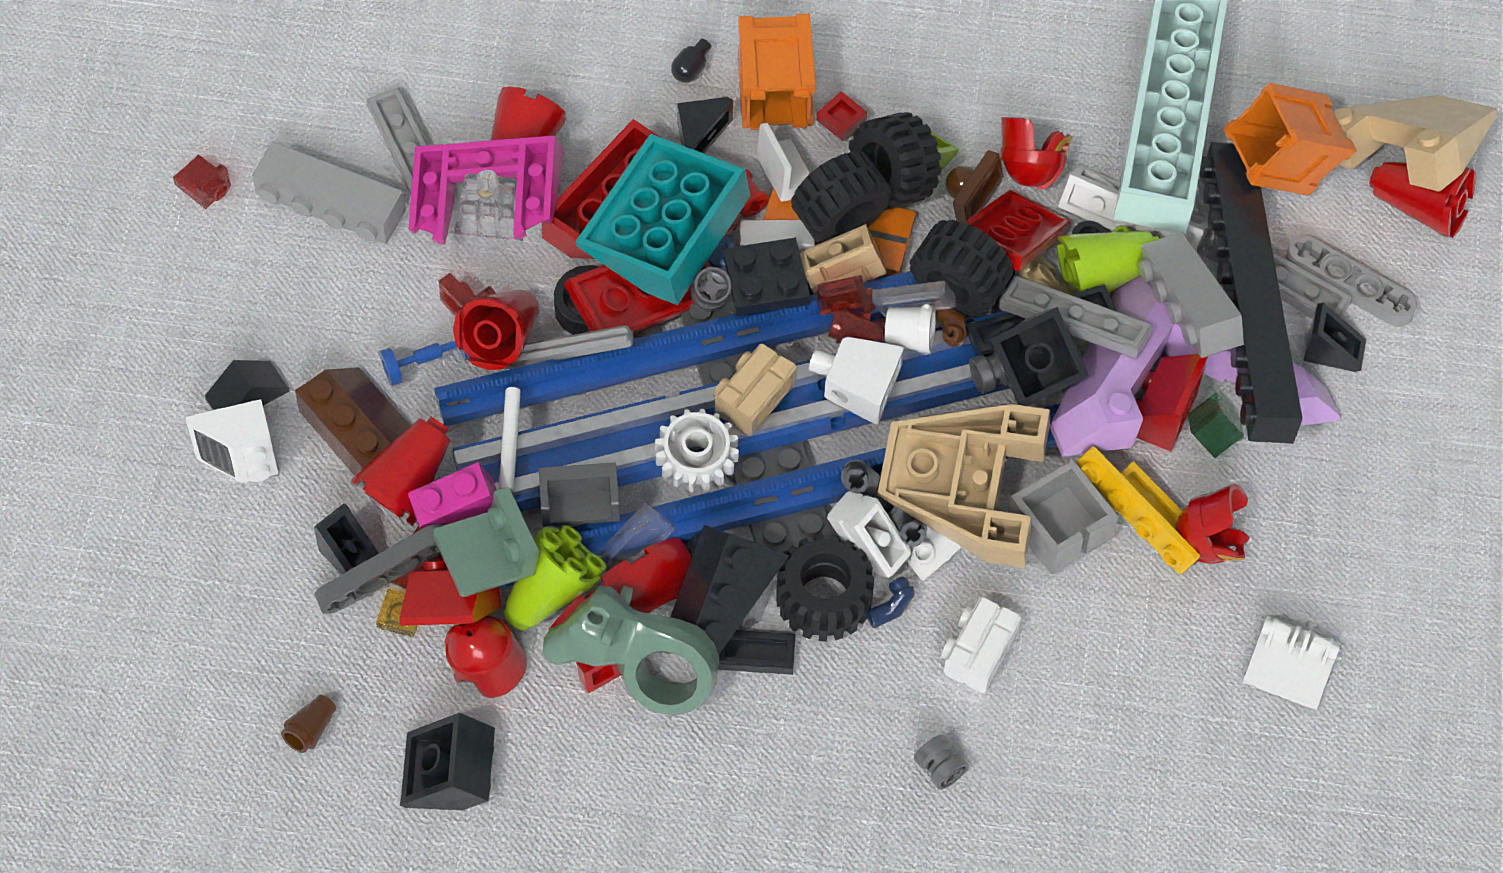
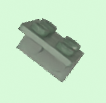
(488, 547)

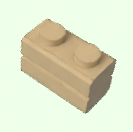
(843, 257)
(754, 389)

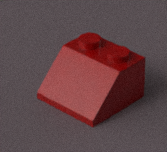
(1169, 398)
(434, 599)

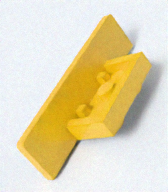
(1142, 506)

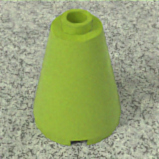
(1101, 258)

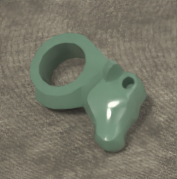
(611, 632)

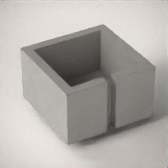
(1064, 516)

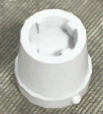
(911, 328)

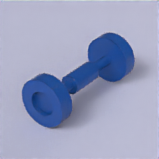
(420, 356)

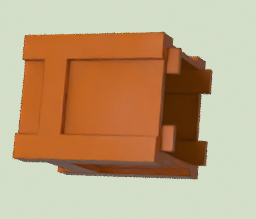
(776, 71)
(1289, 139)

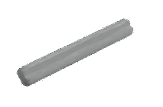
(575, 345)

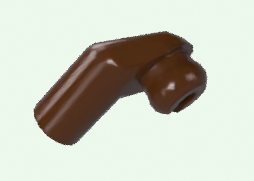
(953, 326)

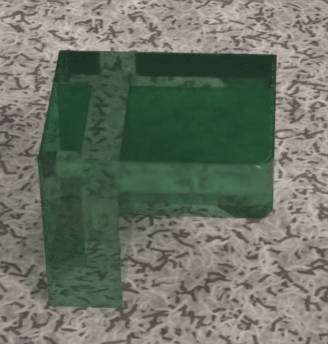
(1215, 425)

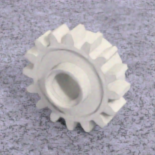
(702, 467)

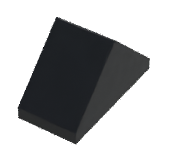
(703, 121)
(1333, 341)
(246, 382)
(343, 540)

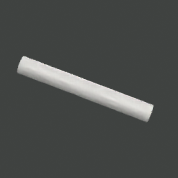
(509, 438)

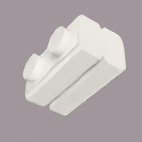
(872, 530)
(981, 644)

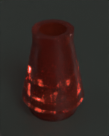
(854, 325)

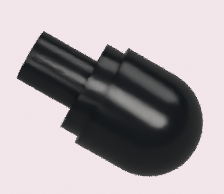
(690, 61)

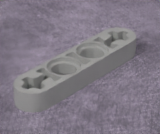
(1354, 275)

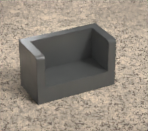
(579, 494)

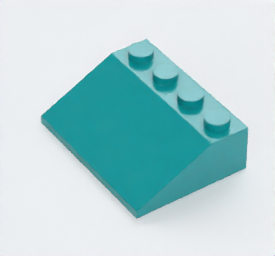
(665, 217)

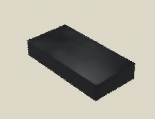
(759, 652)

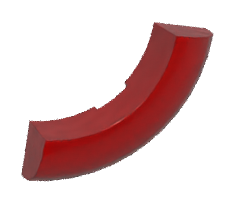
(653, 577)

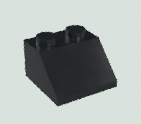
(1038, 356)
(448, 764)

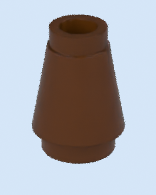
(308, 724)

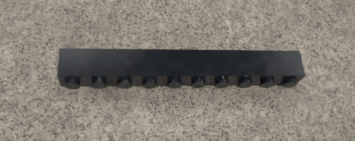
(1250, 280)

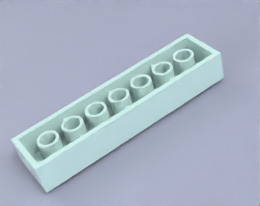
(1170, 114)

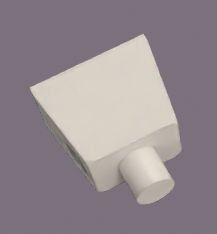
(859, 375)

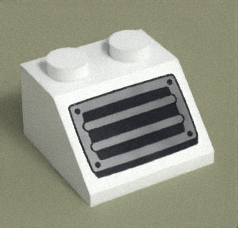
(234, 441)

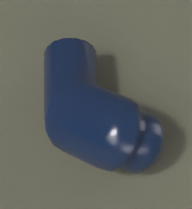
(895, 606)

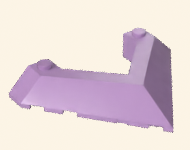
(1102, 406)

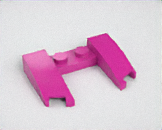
(438, 168)

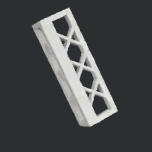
(1095, 198)

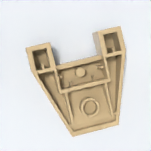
(1434, 130)
(951, 475)

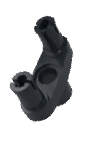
(863, 479)

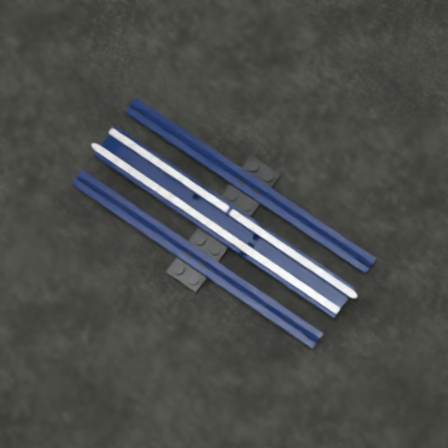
(773, 478)

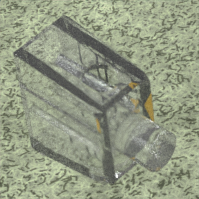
(487, 206)

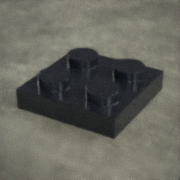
(766, 276)

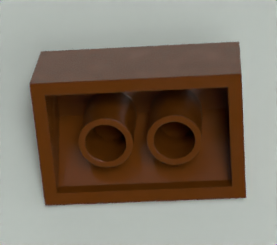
(350, 415)

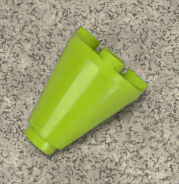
(561, 575)

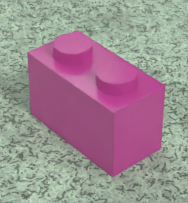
(454, 497)

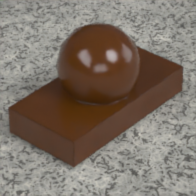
(974, 187)

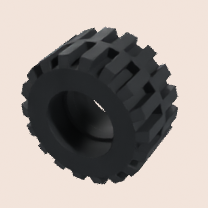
(902, 154)
(841, 196)
(967, 262)
(828, 560)

